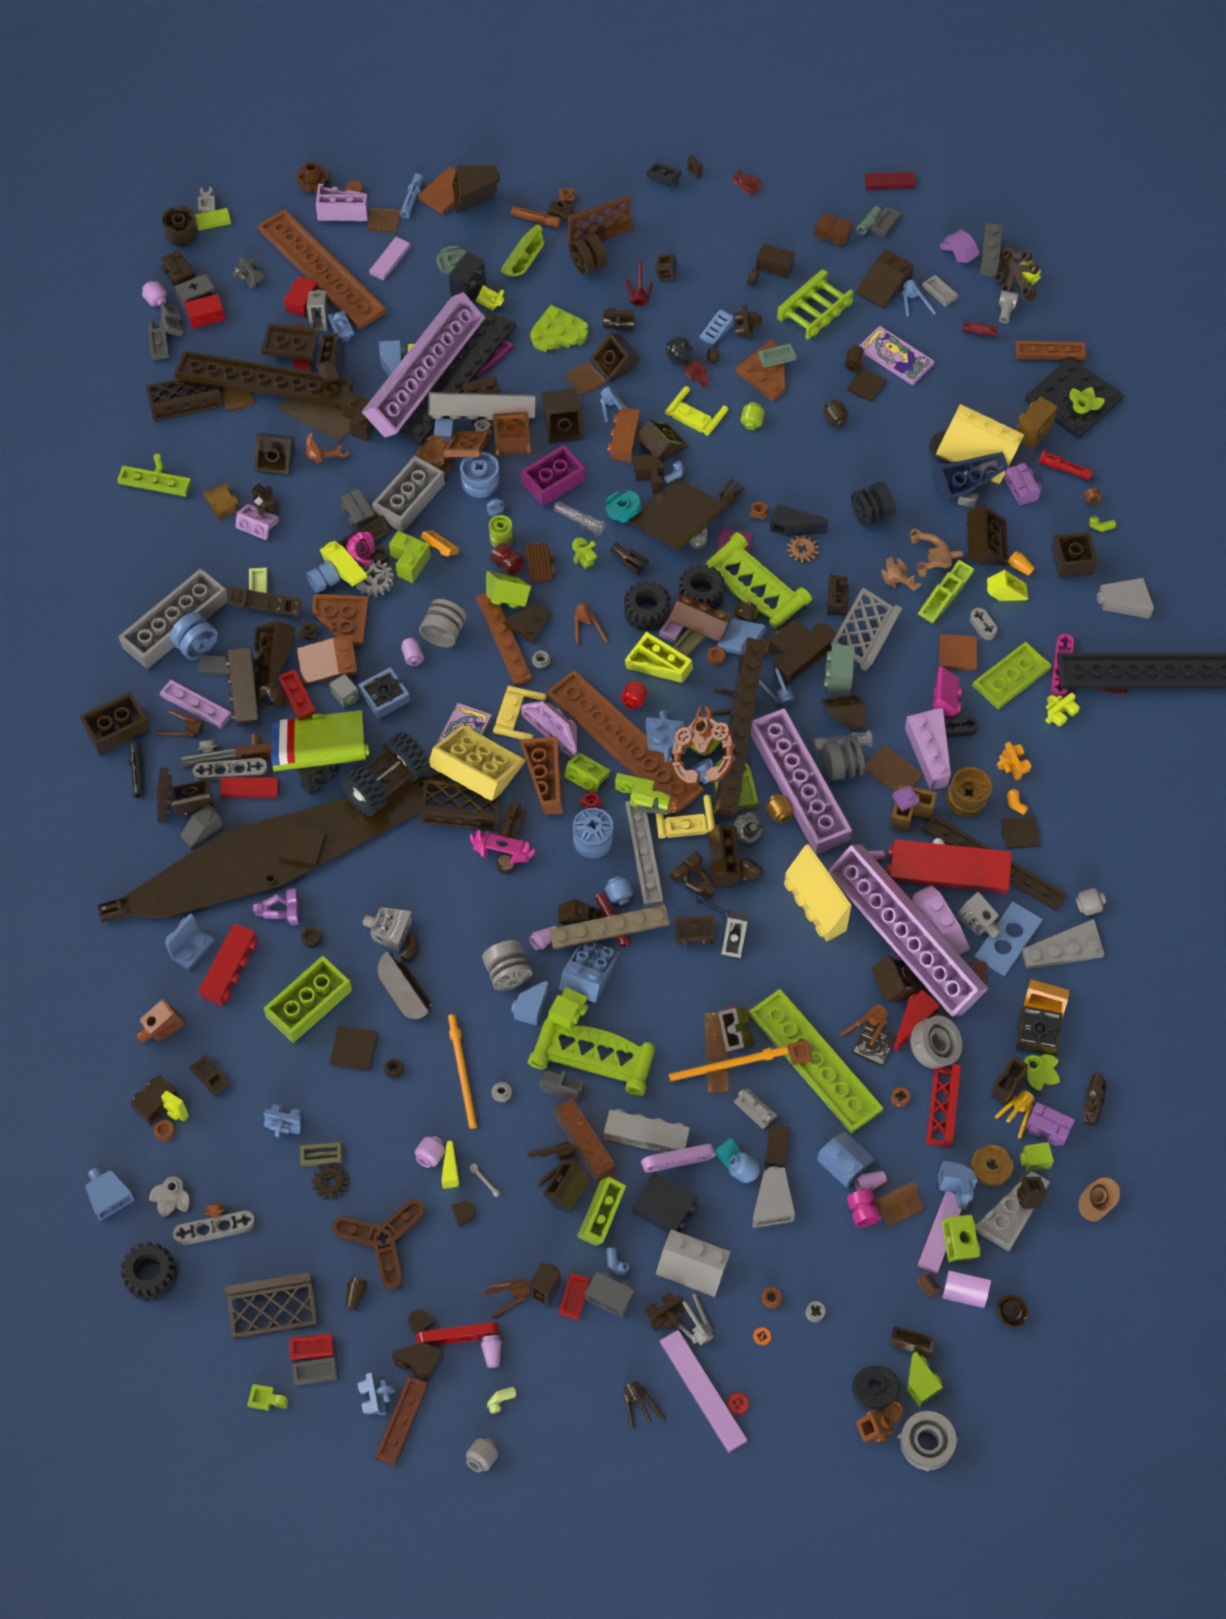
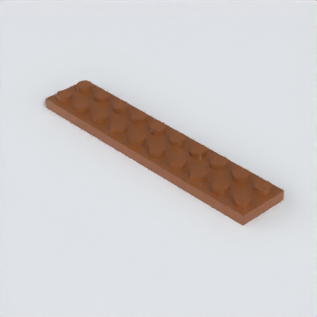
(323, 268)
(620, 737)

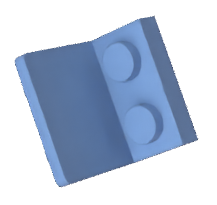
(188, 943)

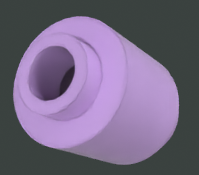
(412, 652)

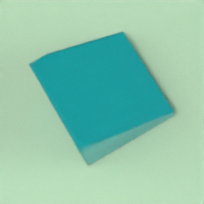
(726, 1151)

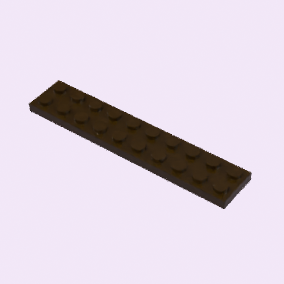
(262, 378)

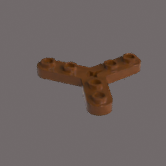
(394, 1228)

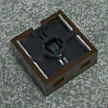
(1039, 1030)

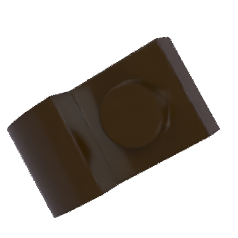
(649, 468)

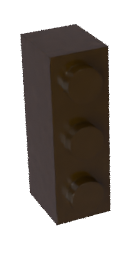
(330, 357)
(724, 855)

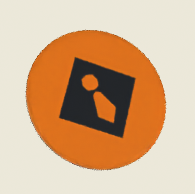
(762, 1336)

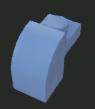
(958, 1179)

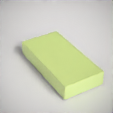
(258, 579)

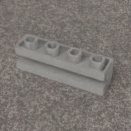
(645, 1132)

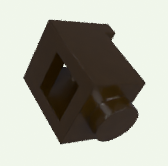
(666, 267)
(1028, 1195)

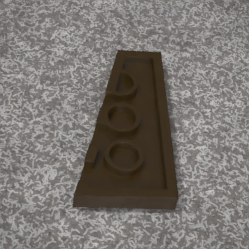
(163, 794)

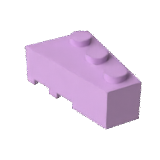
(340, 205)

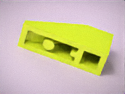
(343, 562)

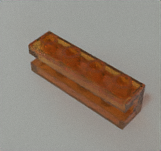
(584, 1140)

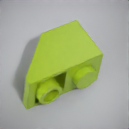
(921, 1382)

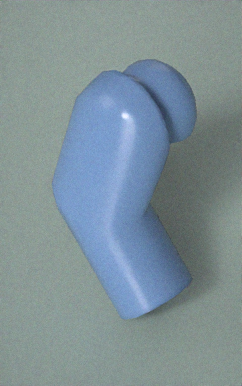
(677, 472)
(614, 1264)

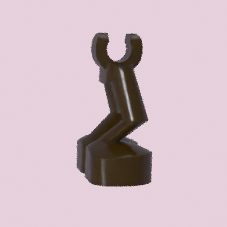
(691, 864)

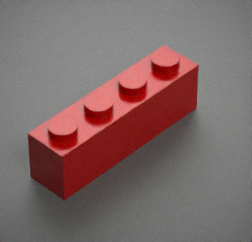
(228, 965)

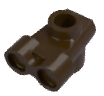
(560, 209)

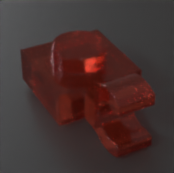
(696, 371)

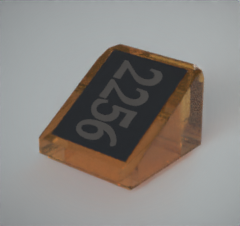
(928, 1284)

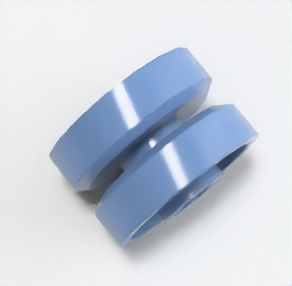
(480, 475)
(193, 636)

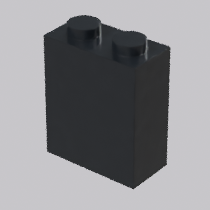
(665, 1204)

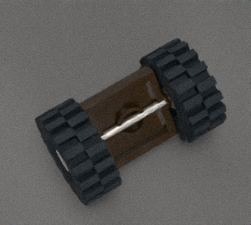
(397, 763)

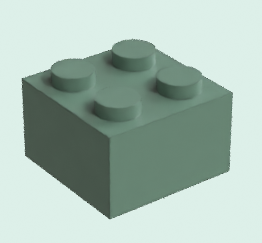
(839, 670)

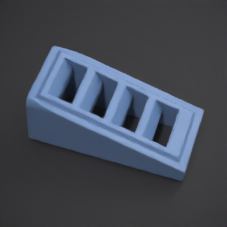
(721, 318)

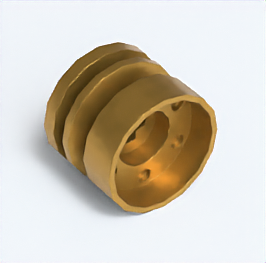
(969, 792)

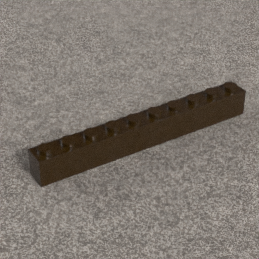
(741, 722)

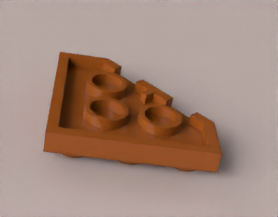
(767, 380)
(343, 615)

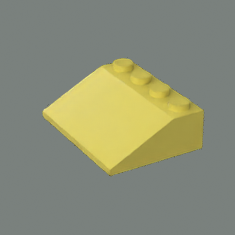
(976, 436)
(475, 762)
(818, 894)

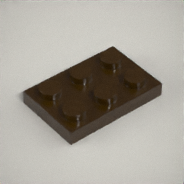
(290, 342)

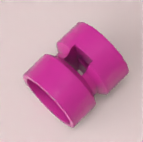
(864, 1210)

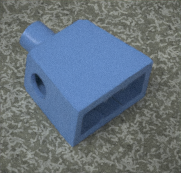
(107, 1193)

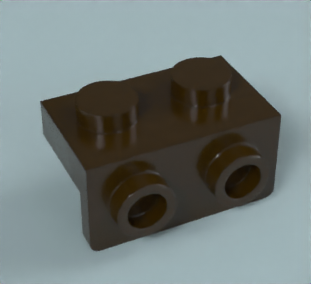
(694, 929)

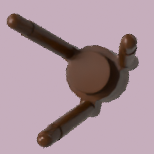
(192, 724)
(517, 1287)

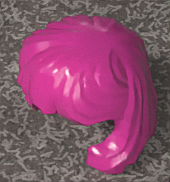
(361, 547)

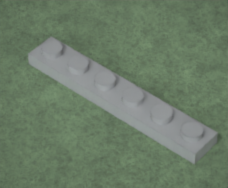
(644, 856)

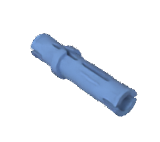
(416, 183)

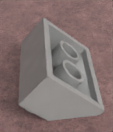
(693, 1263)

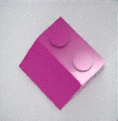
(947, 693)

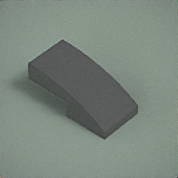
(170, 319)

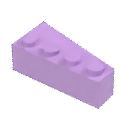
(929, 743)

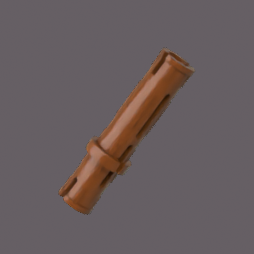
(542, 218)

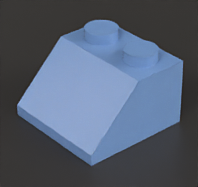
(845, 1158)

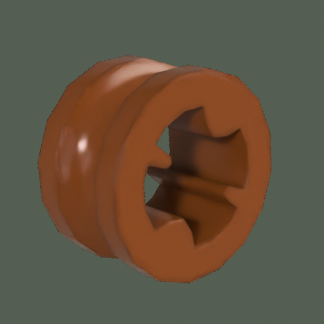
(1092, 496)
(894, 1100)

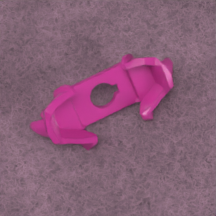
(520, 851)

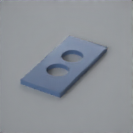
(1002, 962)

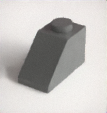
(201, 826)
(735, 934)

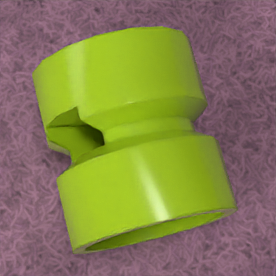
(500, 530)

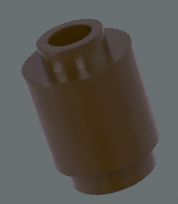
(854, 358)

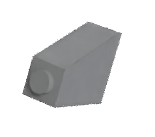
(1126, 598)
(774, 1199)

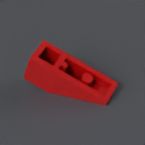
(919, 1008)

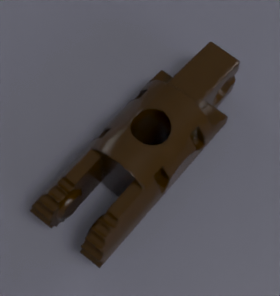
(1094, 1099)

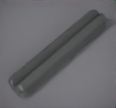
(214, 756)

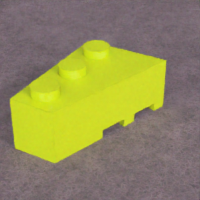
(658, 659)

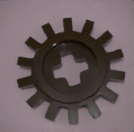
(328, 1174)

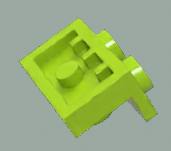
(586, 772)

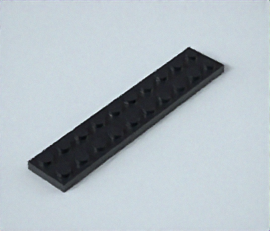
(463, 369)
(1142, 670)

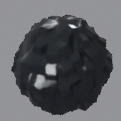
(678, 350)

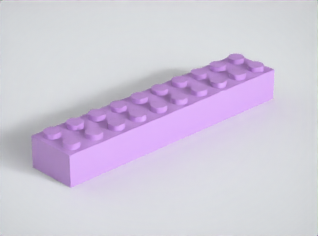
(423, 365)
(907, 930)

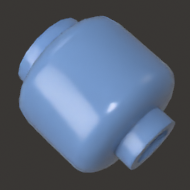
(619, 890)
(744, 1167)

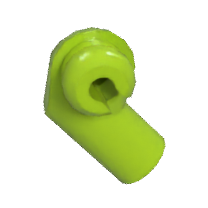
(1101, 526)

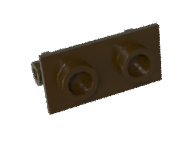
(512, 821)

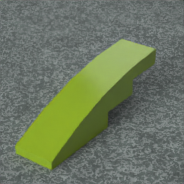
(946, 592)

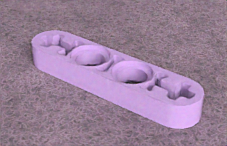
(678, 1158)

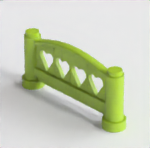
(788, 602)
(633, 1072)

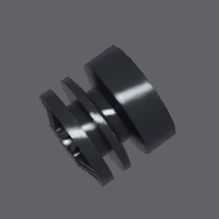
(873, 504)

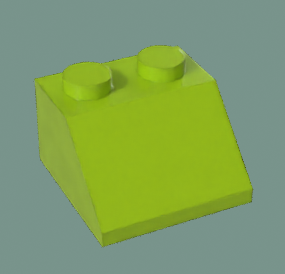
(506, 589)

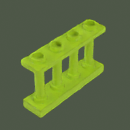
(807, 291)

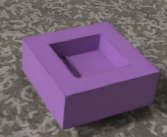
(905, 798)

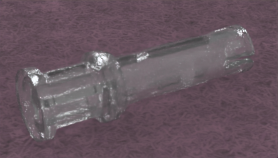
(586, 521)
(864, 739)

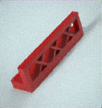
(951, 1103)

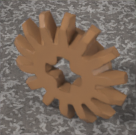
(800, 542)

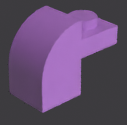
(962, 246)

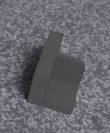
(561, 1086)

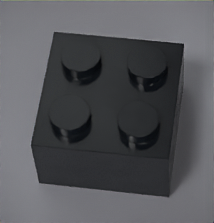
(468, 276)

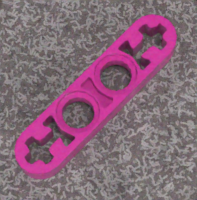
(1059, 649)

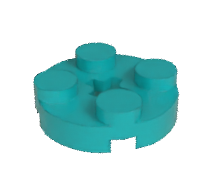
(623, 513)

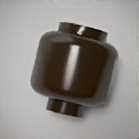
(835, 413)

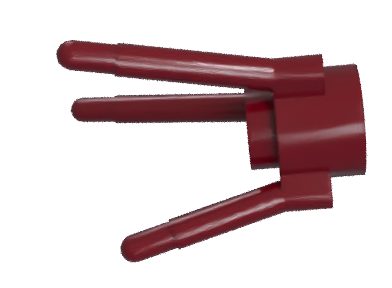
(639, 296)

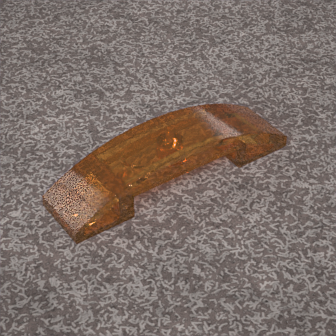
(715, 1052)

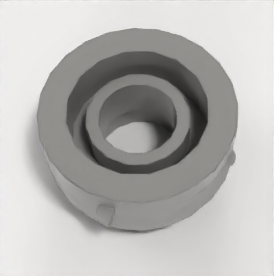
(946, 1042)
(930, 1423)

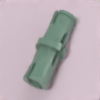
(869, 220)

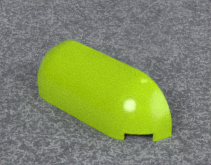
(524, 252)

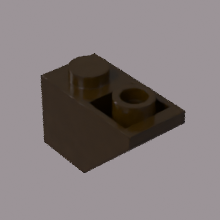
(577, 912)
(419, 1358)

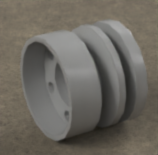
(442, 623)
(507, 965)

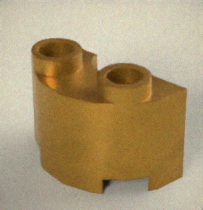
(221, 501)

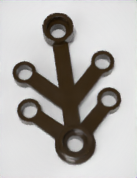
(1015, 271)

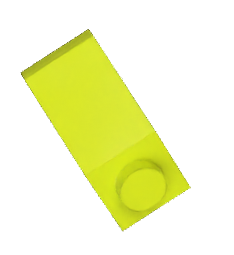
(1007, 587)

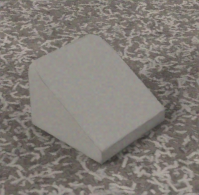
(968, 500)

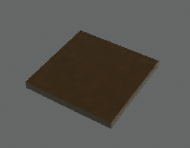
(677, 514)

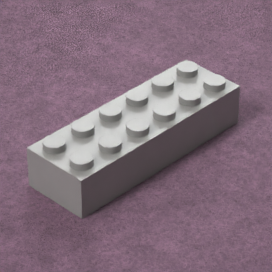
(149, 636)

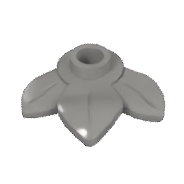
(168, 1199)

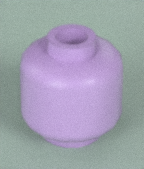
(154, 293)
(429, 1151)

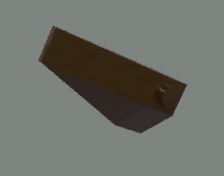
(273, 646)

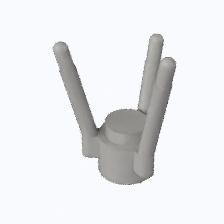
(702, 1332)

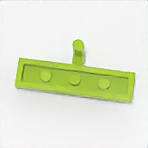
(155, 479)

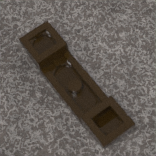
(264, 601)

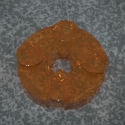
(433, 451)

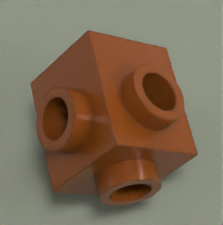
(875, 1426)

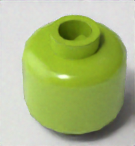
(752, 416)

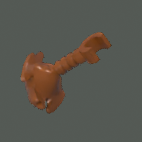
(315, 452)

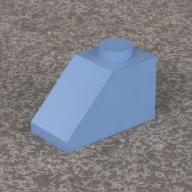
(530, 1004)

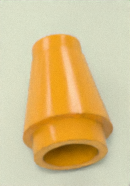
(1021, 563)

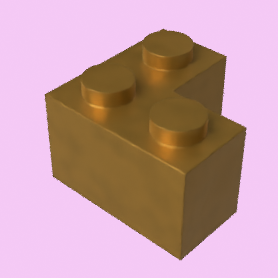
(901, 819)

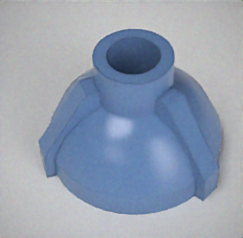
(702, 768)

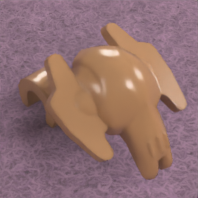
(898, 573)

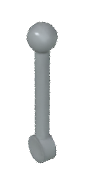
(474, 1169)

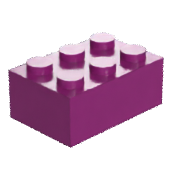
(553, 475)

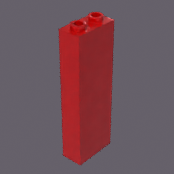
(950, 866)

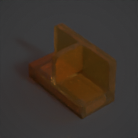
(899, 1204)

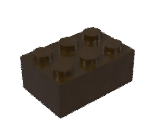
(115, 723)

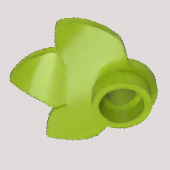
(1085, 400)
(1044, 1071)

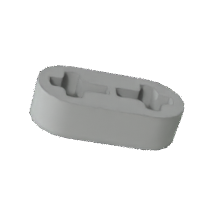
(985, 623)

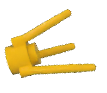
(1021, 1102)

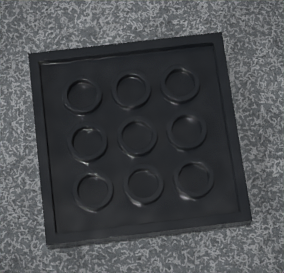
(1057, 388)

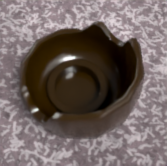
(1012, 1311)

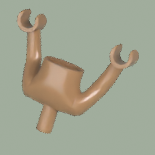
(938, 557)

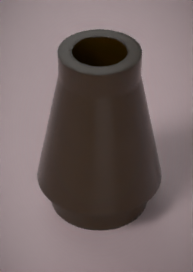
(355, 1291)

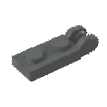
(158, 341)

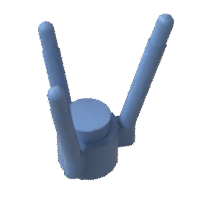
(912, 290)
(610, 397)
(785, 696)

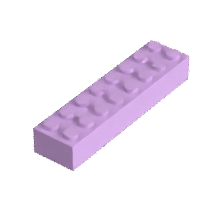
(800, 781)

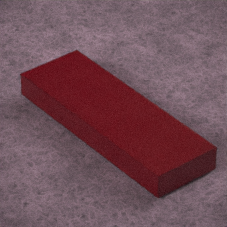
(884, 181)

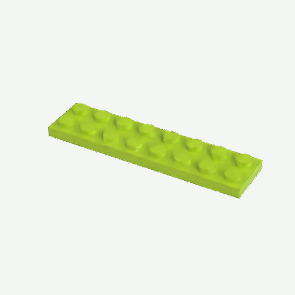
(827, 1072)

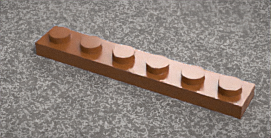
(504, 640)

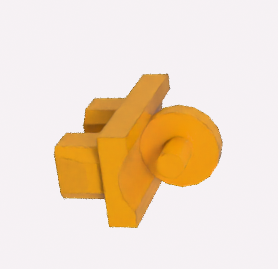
(1011, 763)

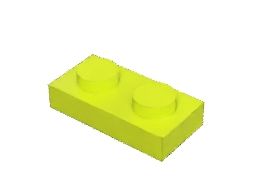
(174, 1106)

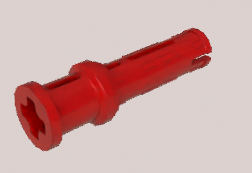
(1057, 462)

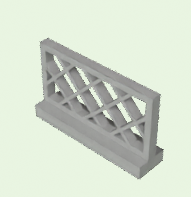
(881, 631)

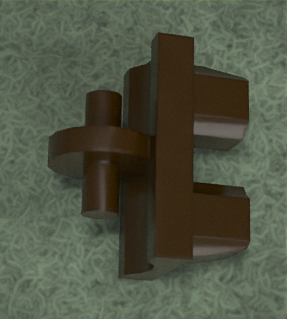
(618, 319)
(749, 322)
(264, 499)
(666, 1314)

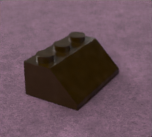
(987, 537)

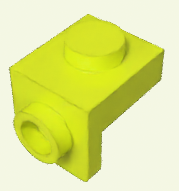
(490, 298)

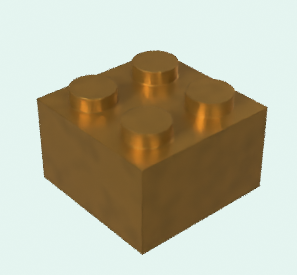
(1036, 422)

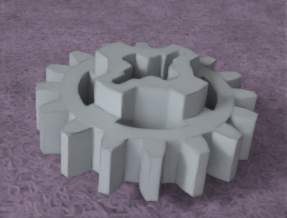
(379, 579)

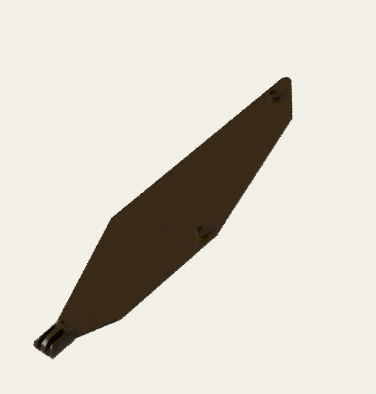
(247, 857)

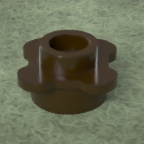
(308, 635)

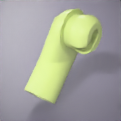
(498, 1397)

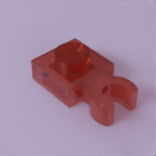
(747, 183)

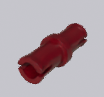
(980, 329)

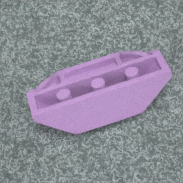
(551, 723)
(936, 910)

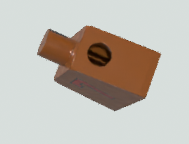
(160, 1022)

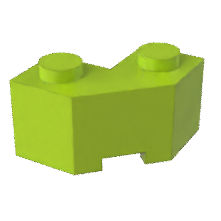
(568, 1008)

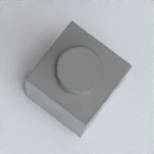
(344, 690)

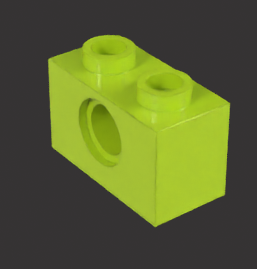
(956, 1249)

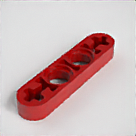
(458, 1334)

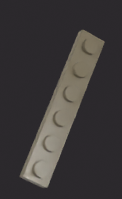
(609, 927)

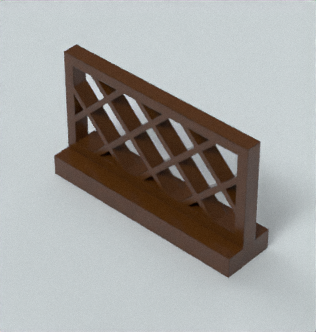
(603, 229)

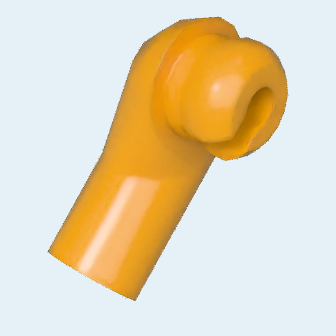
(1014, 802)

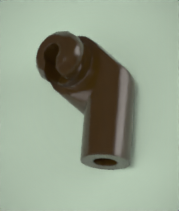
(412, 948)

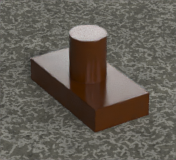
(255, 749)

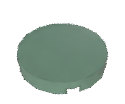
(449, 258)

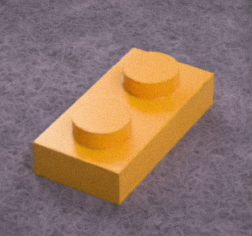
(435, 540)

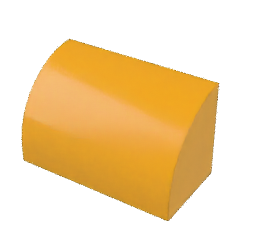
(1046, 997)

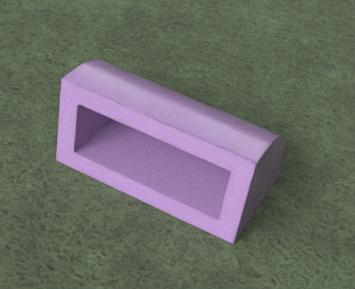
(966, 1289)

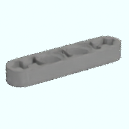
(230, 767)
(213, 1224)

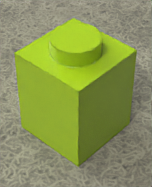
(1036, 1157)

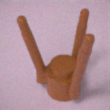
(584, 615)
(874, 1016)

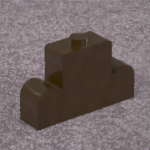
(799, 649)

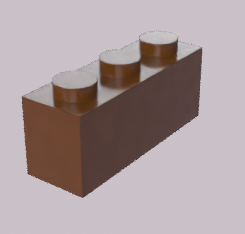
(699, 617)

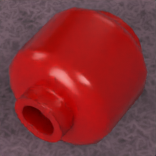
(634, 695)

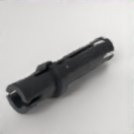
(136, 769)

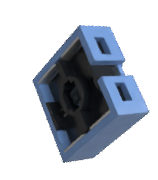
(384, 693)

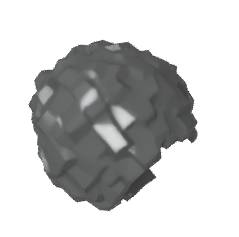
(748, 827)

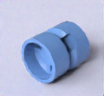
(323, 576)

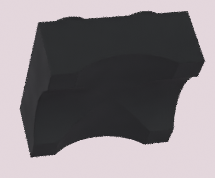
(316, 777)

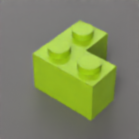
(411, 555)

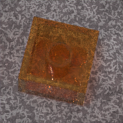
(511, 433)

